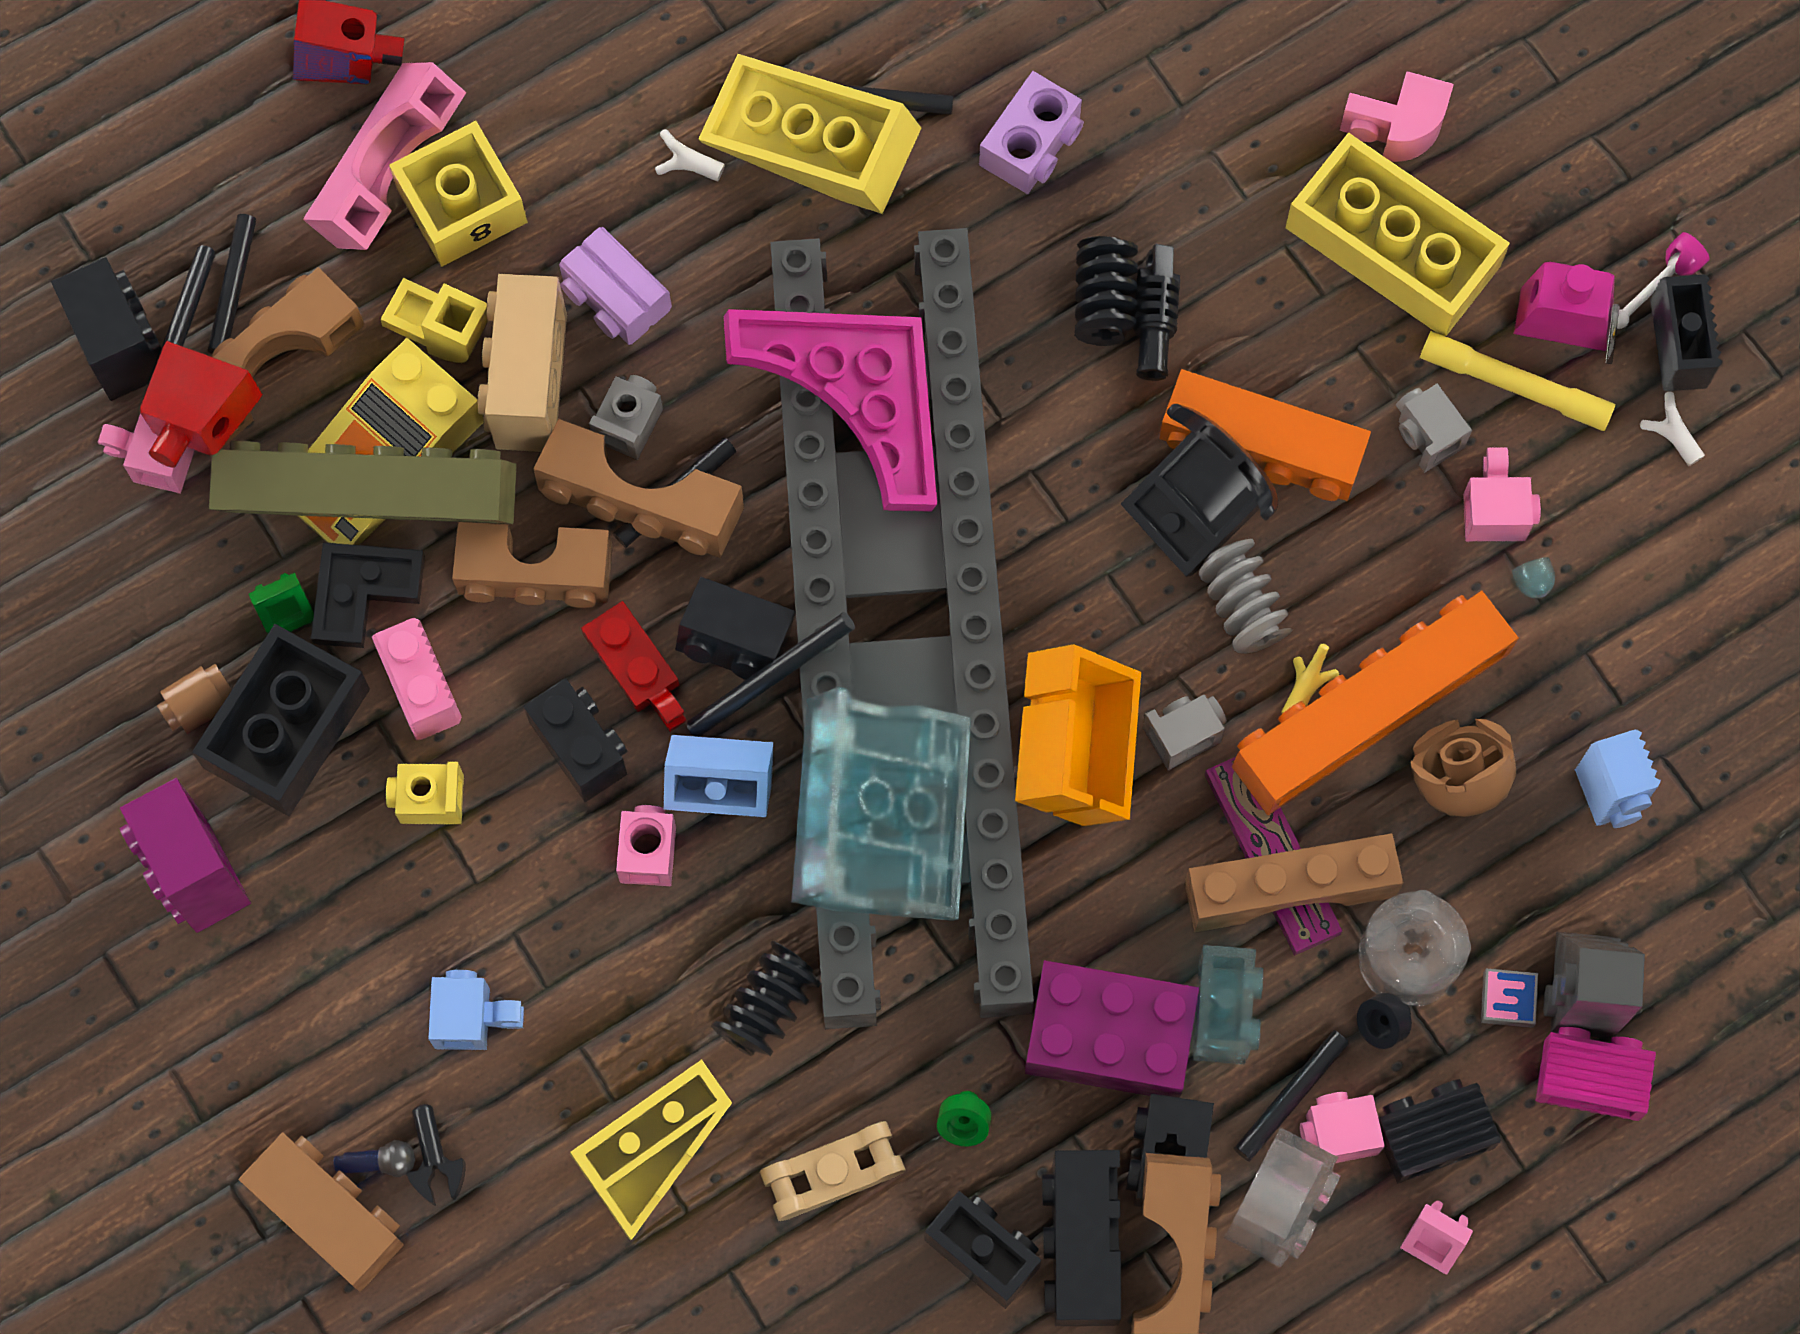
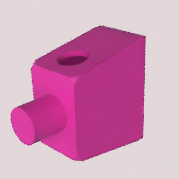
(1567, 305)

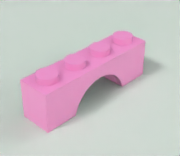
(408, 113)

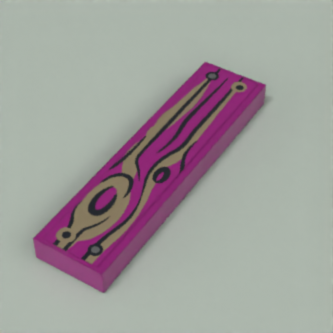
(1265, 835)

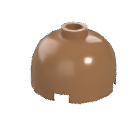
(1464, 767)

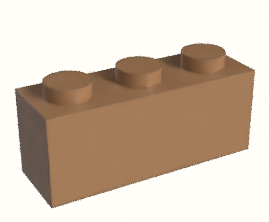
(323, 1209)

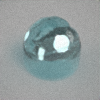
(1535, 577)

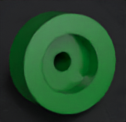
(964, 1119)

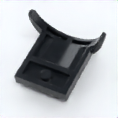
(1200, 493)

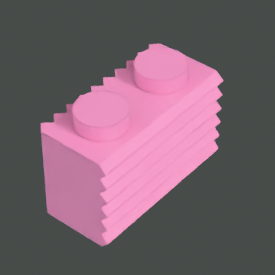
(417, 678)

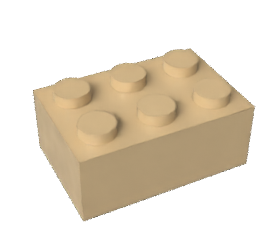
(523, 361)

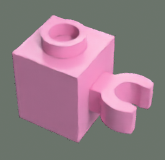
(138, 462)
(1499, 504)

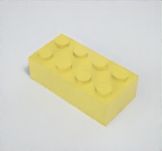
(1396, 235)

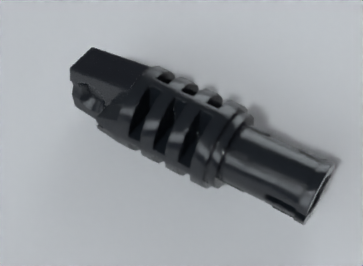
(1156, 311)

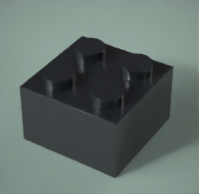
(109, 326)

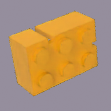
(1078, 736)

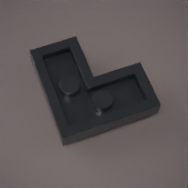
(351, 579)

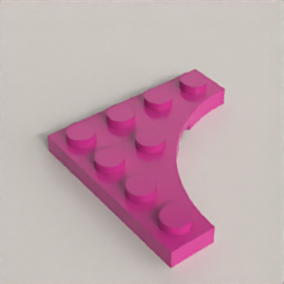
(866, 372)

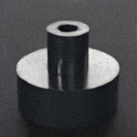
(1384, 1020)

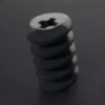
(1103, 290)
(767, 1001)

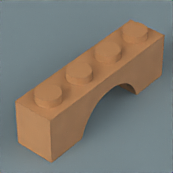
(309, 317)
(693, 512)
(1328, 873)
(1178, 1199)

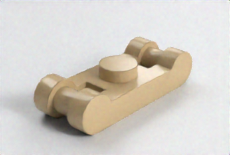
(832, 1171)

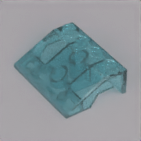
(881, 808)

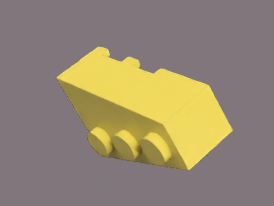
(651, 1144)

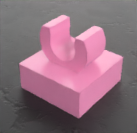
(1437, 1237)

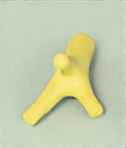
(1309, 678)

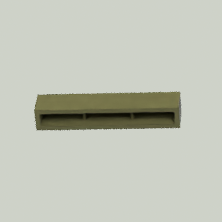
(363, 485)

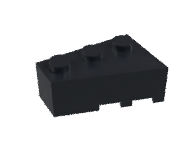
(1083, 1238)

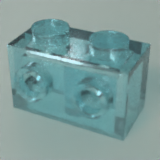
(1225, 1005)

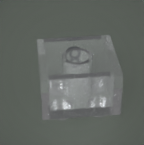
(1281, 1198)

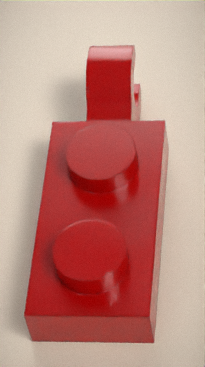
(635, 663)

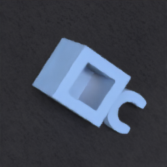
(463, 1012)

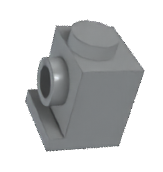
(1432, 425)
(629, 430)
(1185, 729)

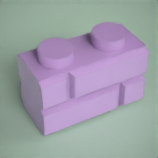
(614, 286)

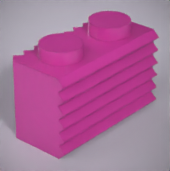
(1596, 1074)

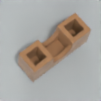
(573, 573)

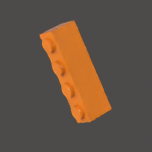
(1280, 437)

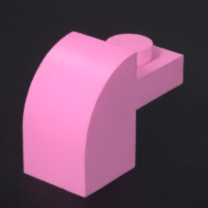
(1405, 127)

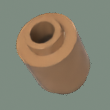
(194, 698)

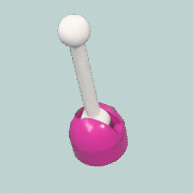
(1682, 257)

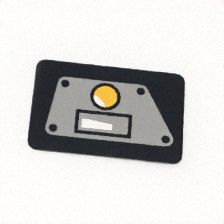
(1612, 333)

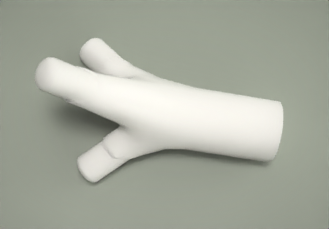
(688, 159)
(1675, 431)

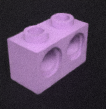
(1022, 129)

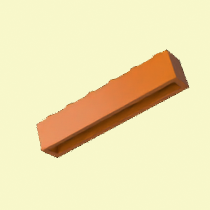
(1374, 701)

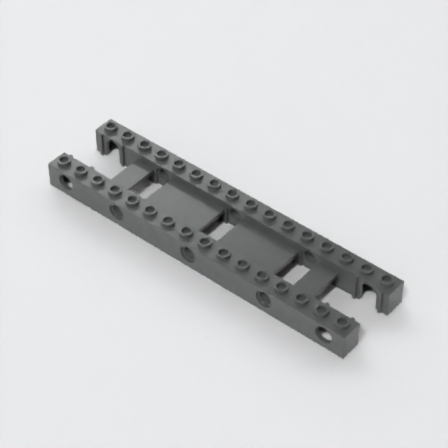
(857, 549)

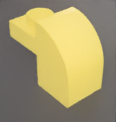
(442, 321)

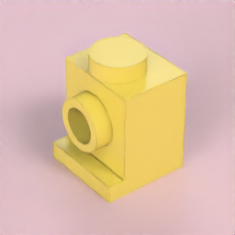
(439, 805)

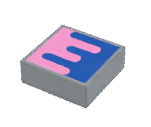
(1509, 998)

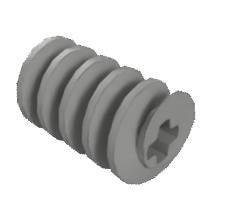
(1242, 597)

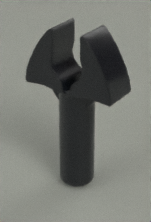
(433, 1157)

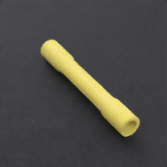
(1569, 401)

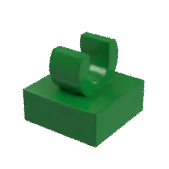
(282, 604)

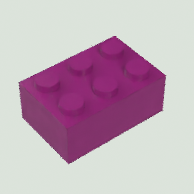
(182, 857)
(1111, 1030)

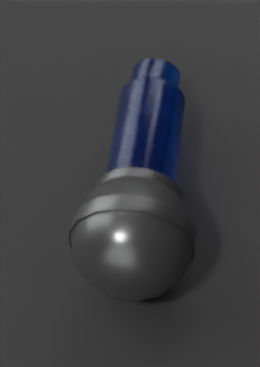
(394, 1159)

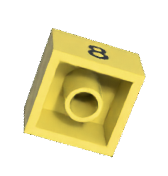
(458, 193)

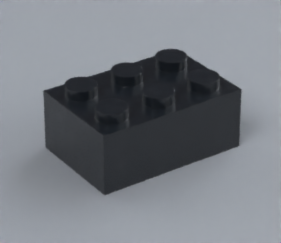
(281, 720)

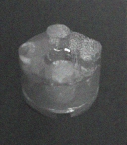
(1418, 920)

